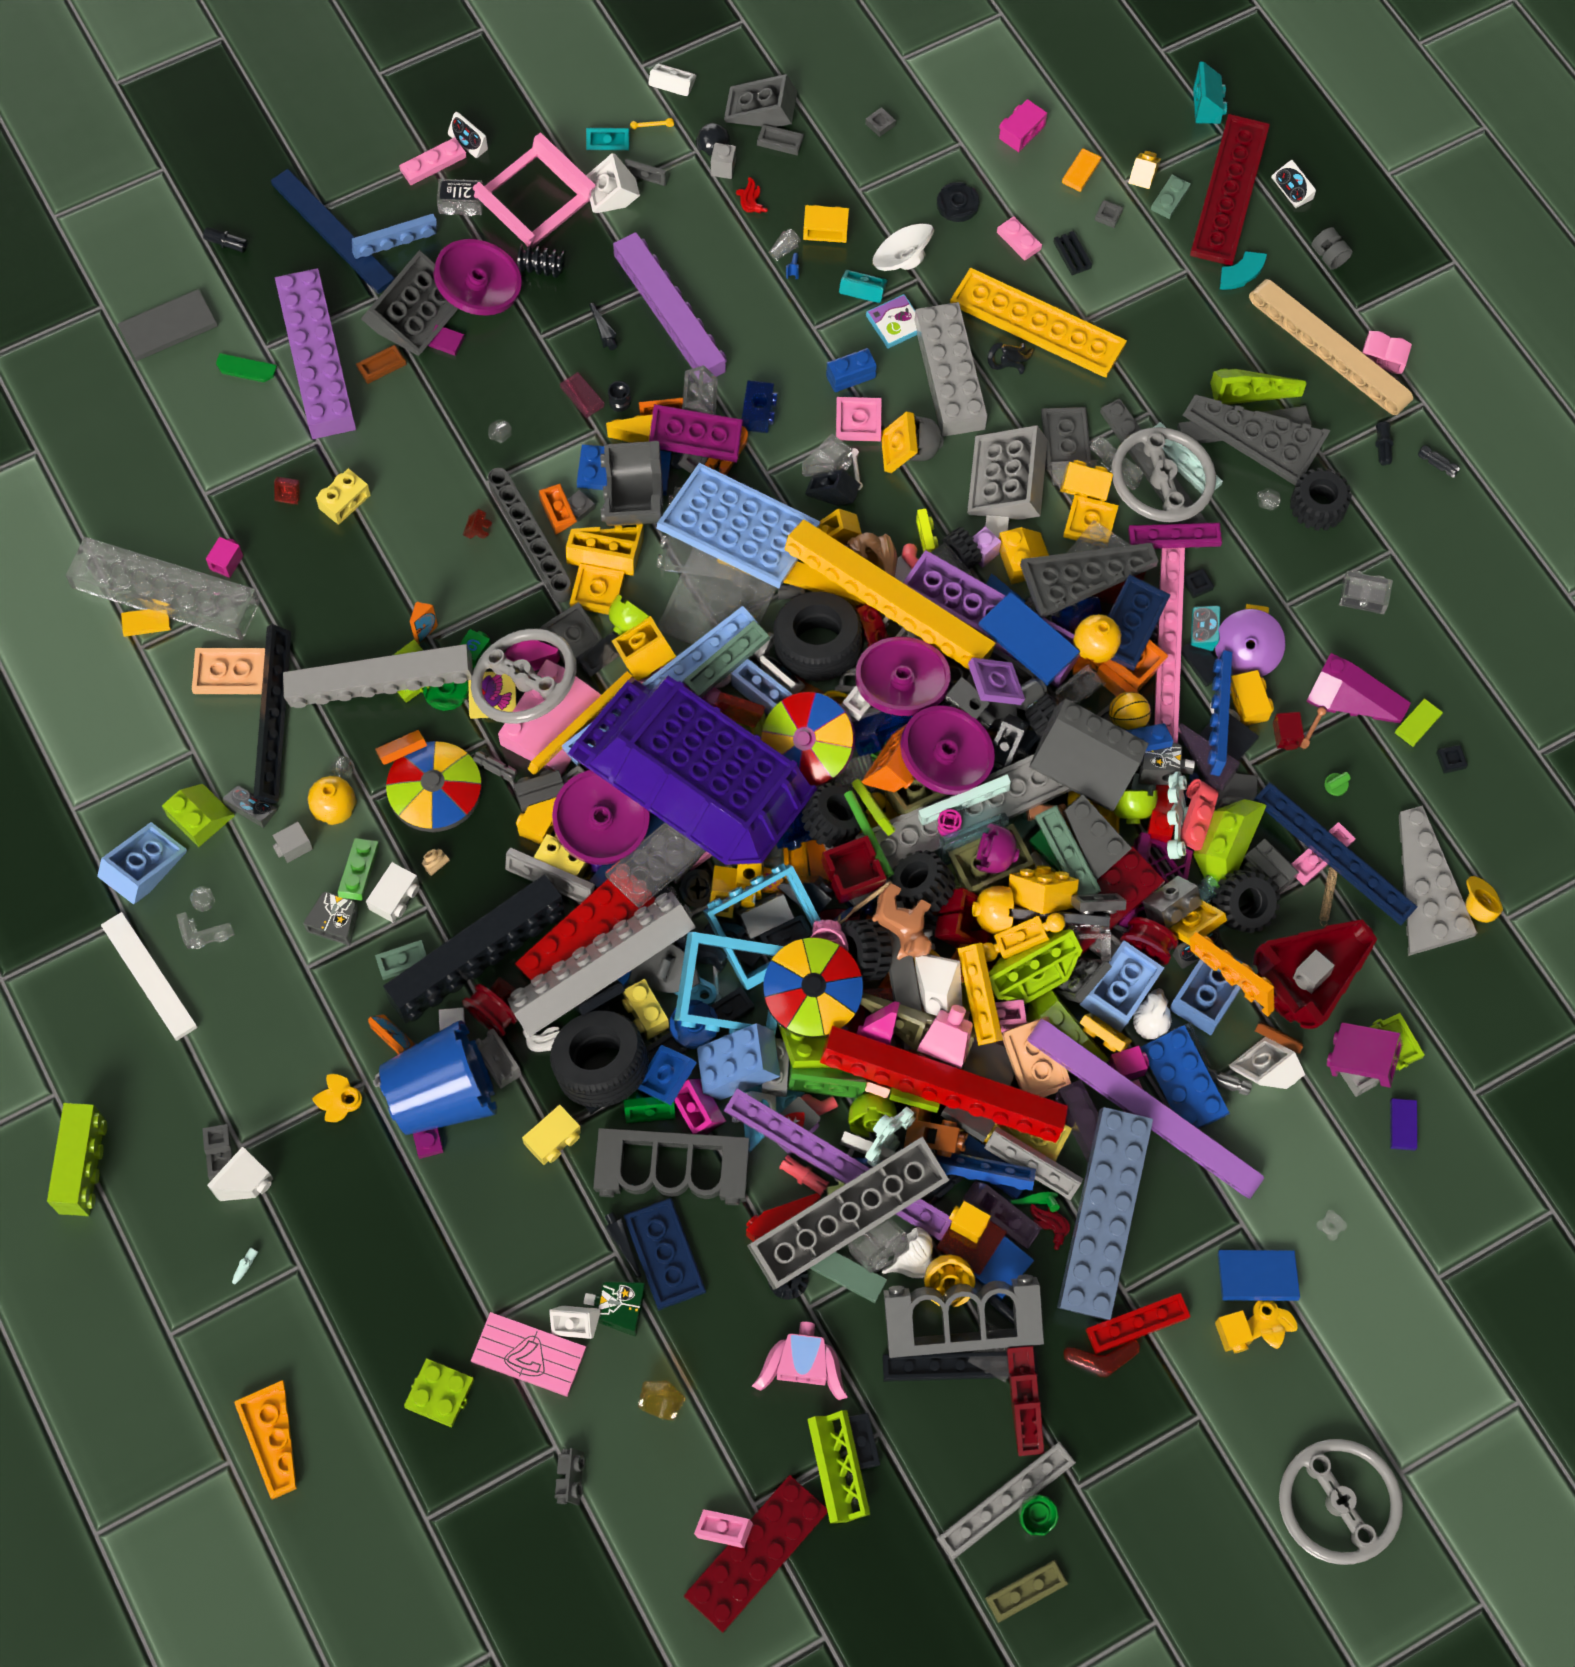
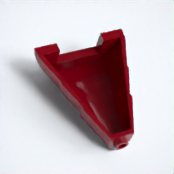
(1342, 944)

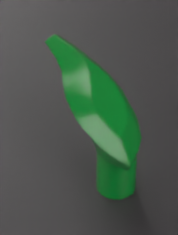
(1040, 1198)

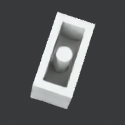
(393, 892)

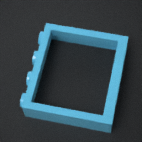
(687, 975)
(757, 976)

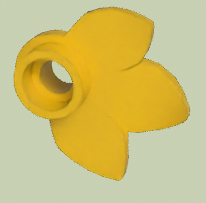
(334, 1099)
(1271, 1326)

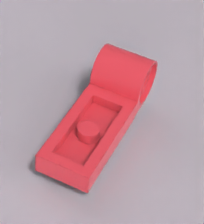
(1199, 813)

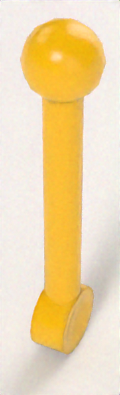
(669, 123)

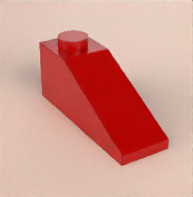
(1158, 822)
(776, 1216)

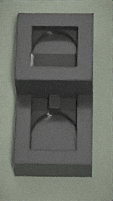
(217, 1148)

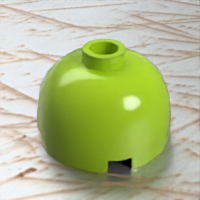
(625, 615)
(1136, 805)
(867, 1111)

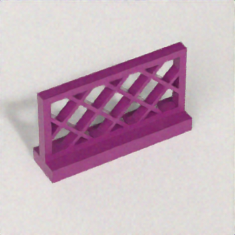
(1143, 845)

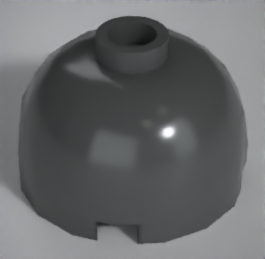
(928, 439)

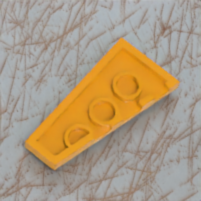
(1234, 972)
(269, 1434)

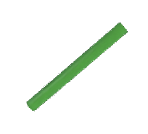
(867, 830)

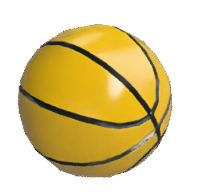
(1129, 711)

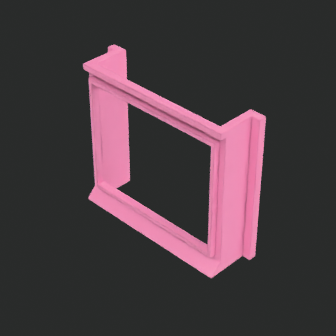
(561, 167)

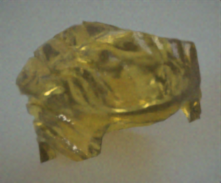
(661, 1399)

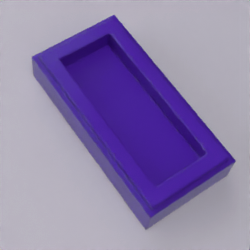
(1403, 1124)

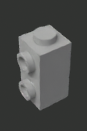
(779, 1085)

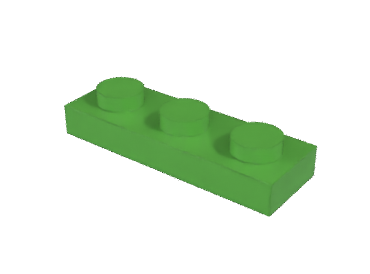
(358, 869)

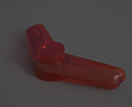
(1105, 1364)

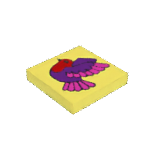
(497, 691)

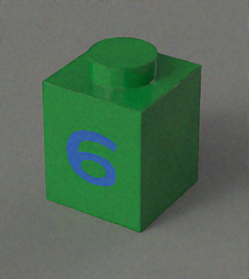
(477, 643)

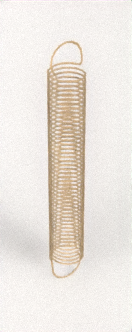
(1328, 895)

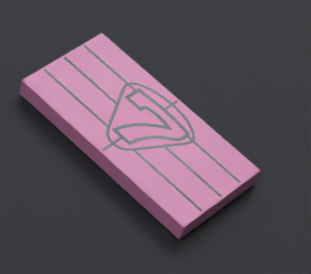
(528, 1354)

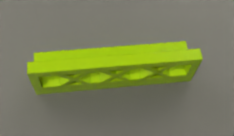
(834, 1469)

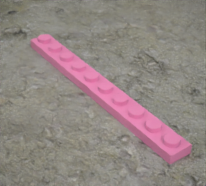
(1169, 640)

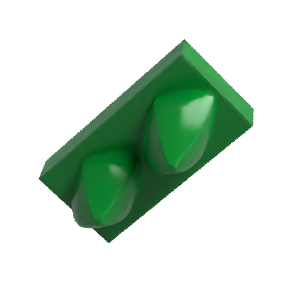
(643, 1109)

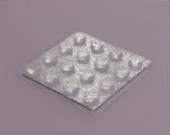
(709, 594)

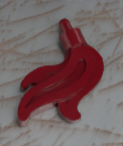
(1051, 1221)

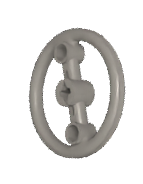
(1163, 474)
(523, 676)
(1346, 1510)

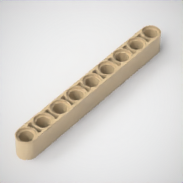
(1331, 347)

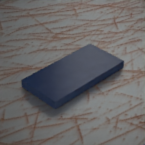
(1136, 615)
(664, 1254)

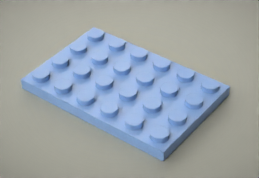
(734, 524)

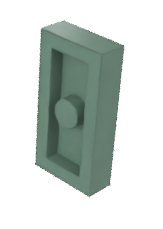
(1170, 196)
(400, 959)

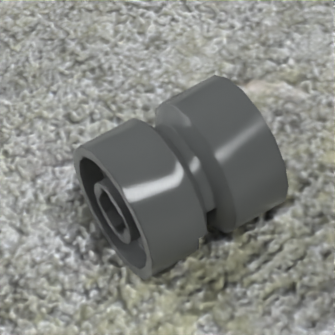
(1331, 247)

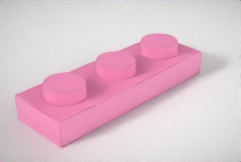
(432, 161)
(1311, 864)

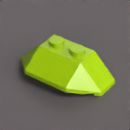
(1228, 838)
(1036, 969)
(1061, 1018)

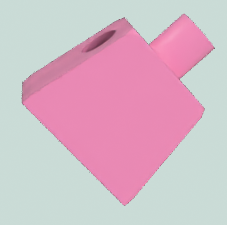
(948, 1037)

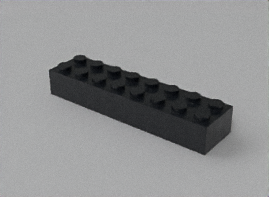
(475, 949)

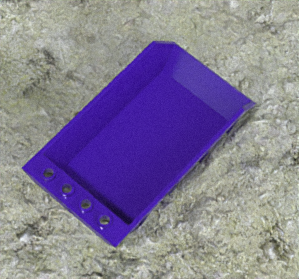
(695, 770)

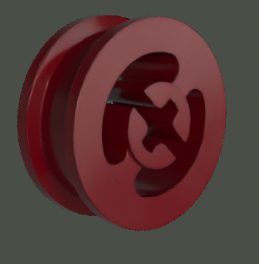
(1150, 939)
(489, 1010)

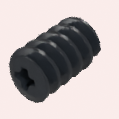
(540, 261)

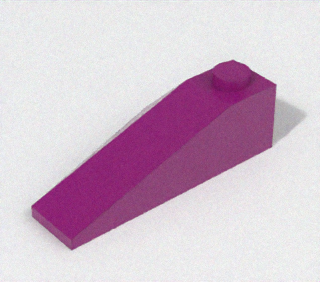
(1353, 691)

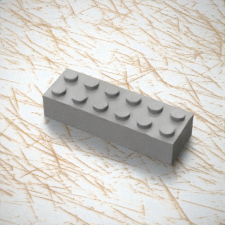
(950, 369)

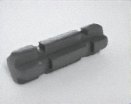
(495, 766)
(1230, 1082)

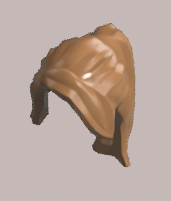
(877, 550)

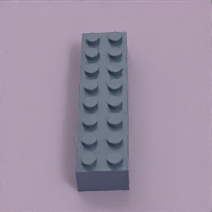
(1105, 1213)

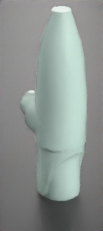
(244, 1265)

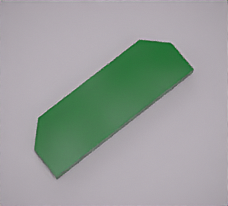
(245, 368)

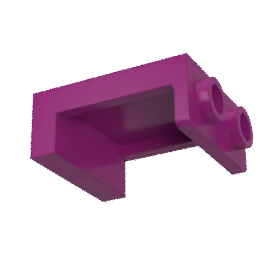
(1365, 1052)

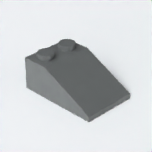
(762, 102)

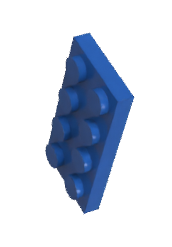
(594, 477)
(1185, 1078)

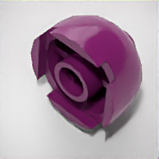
(997, 850)

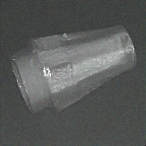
(785, 243)

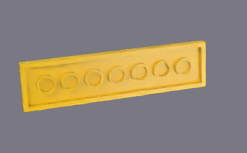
(1038, 322)

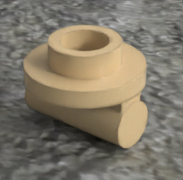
(434, 861)

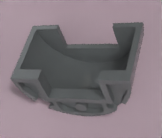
(633, 484)

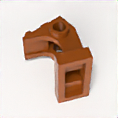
(948, 1137)

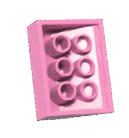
(533, 736)

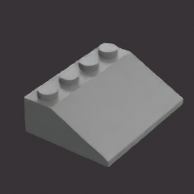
(1008, 474)

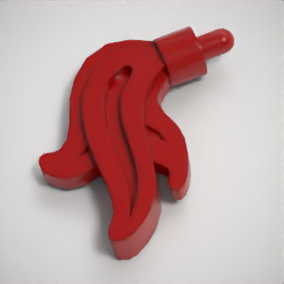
(749, 198)

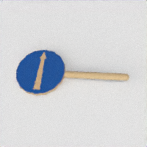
(847, 913)

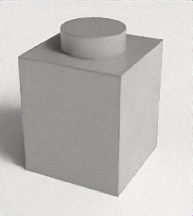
(723, 160)
(291, 842)
(1313, 972)

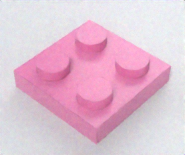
(858, 419)

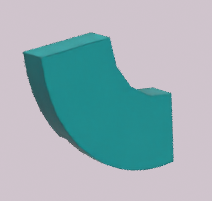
(1242, 272)

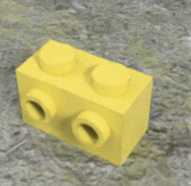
(343, 496)
(555, 855)
(646, 1009)
(552, 1135)

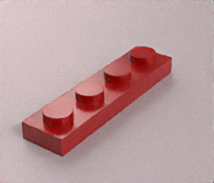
(1138, 1323)

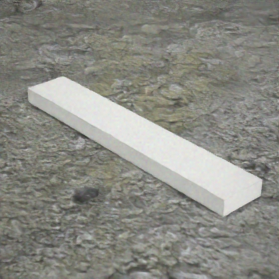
(149, 976)

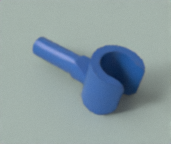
(793, 268)

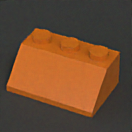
(1146, 667)
(889, 769)

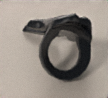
(1010, 357)

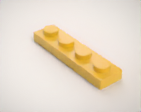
(980, 994)

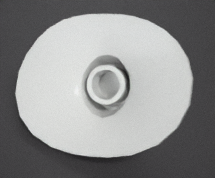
(903, 248)

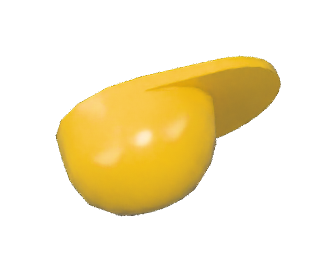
(1482, 901)

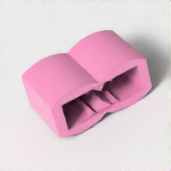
(1387, 352)

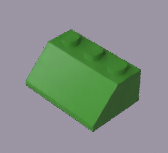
(825, 1082)

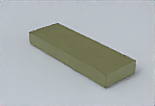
(1026, 1591)

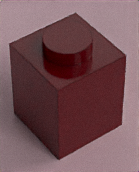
(1288, 730)

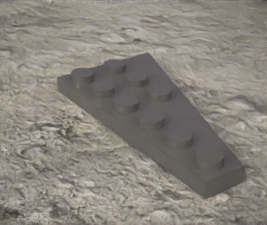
(1266, 438)
(1074, 576)

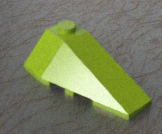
(1244, 386)

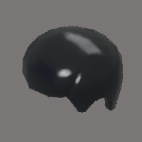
(709, 135)

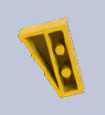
(606, 548)

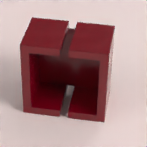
(851, 869)
(957, 921)

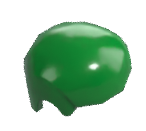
(1038, 1515)

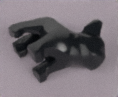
(711, 954)

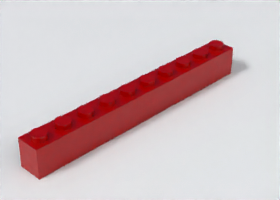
(944, 1084)

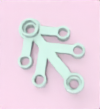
(1177, 814)
(885, 1134)

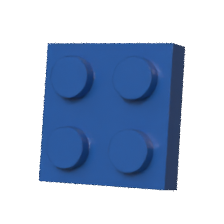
(667, 1074)

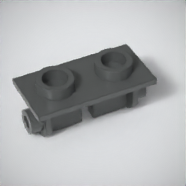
(570, 1464)

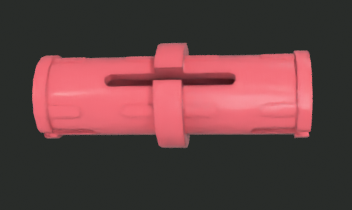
(804, 1175)

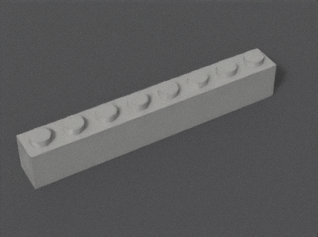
(378, 676)

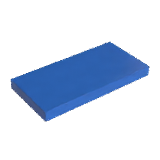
(1029, 638)

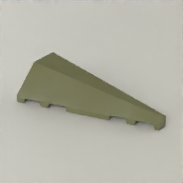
(910, 1023)

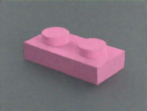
(1019, 238)
(723, 1528)

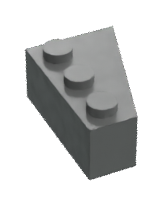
(1094, 836)

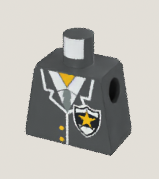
(1160, 763)
(333, 918)

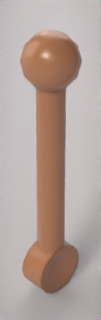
(1321, 711)

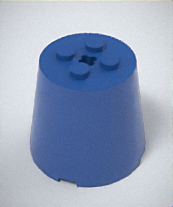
(438, 1082)

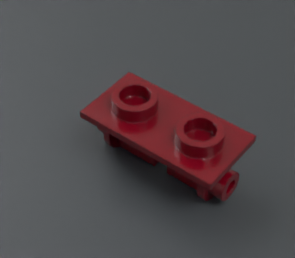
(871, 624)

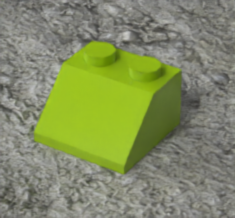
(197, 813)

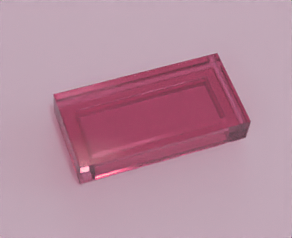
(582, 395)

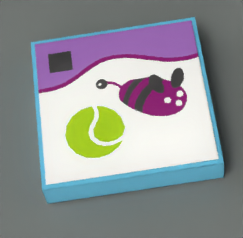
(893, 320)

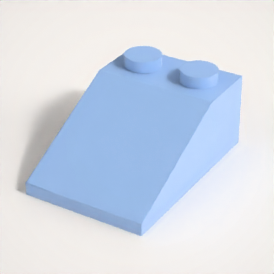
(140, 862)
(1123, 986)

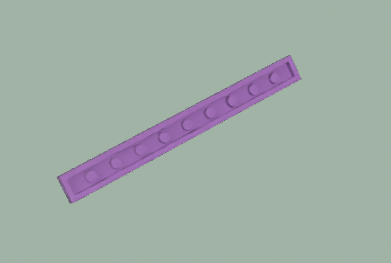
(824, 1156)

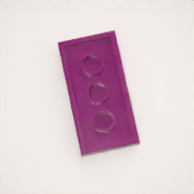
(696, 433)

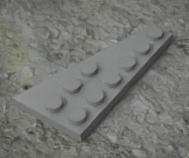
(1430, 886)

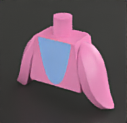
(803, 1360)

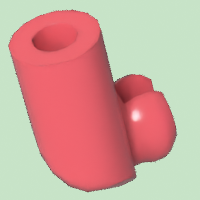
(909, 554)
(818, 1106)

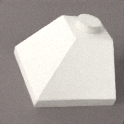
(614, 185)
(938, 983)
(1269, 1065)
(240, 1178)

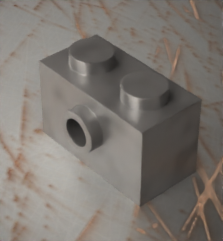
(1172, 902)

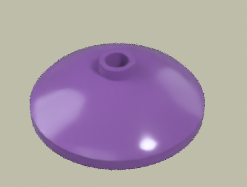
(1255, 626)

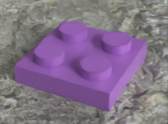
(996, 681)

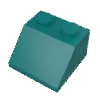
(1208, 95)

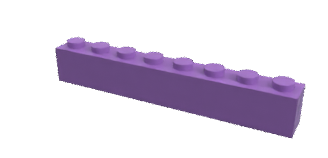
(668, 304)

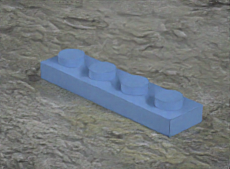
(394, 236)

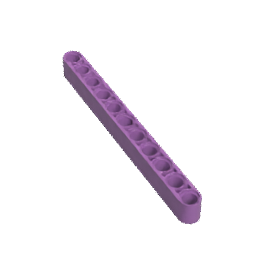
(1138, 1102)

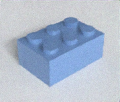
(1205, 997)
(738, 1061)

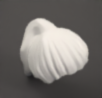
(1153, 1016)
(915, 1257)

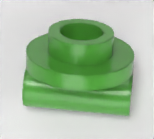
(1337, 783)

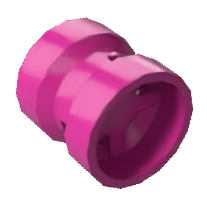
(945, 825)

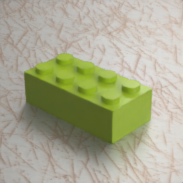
(77, 1159)

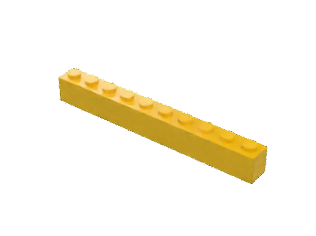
(887, 594)

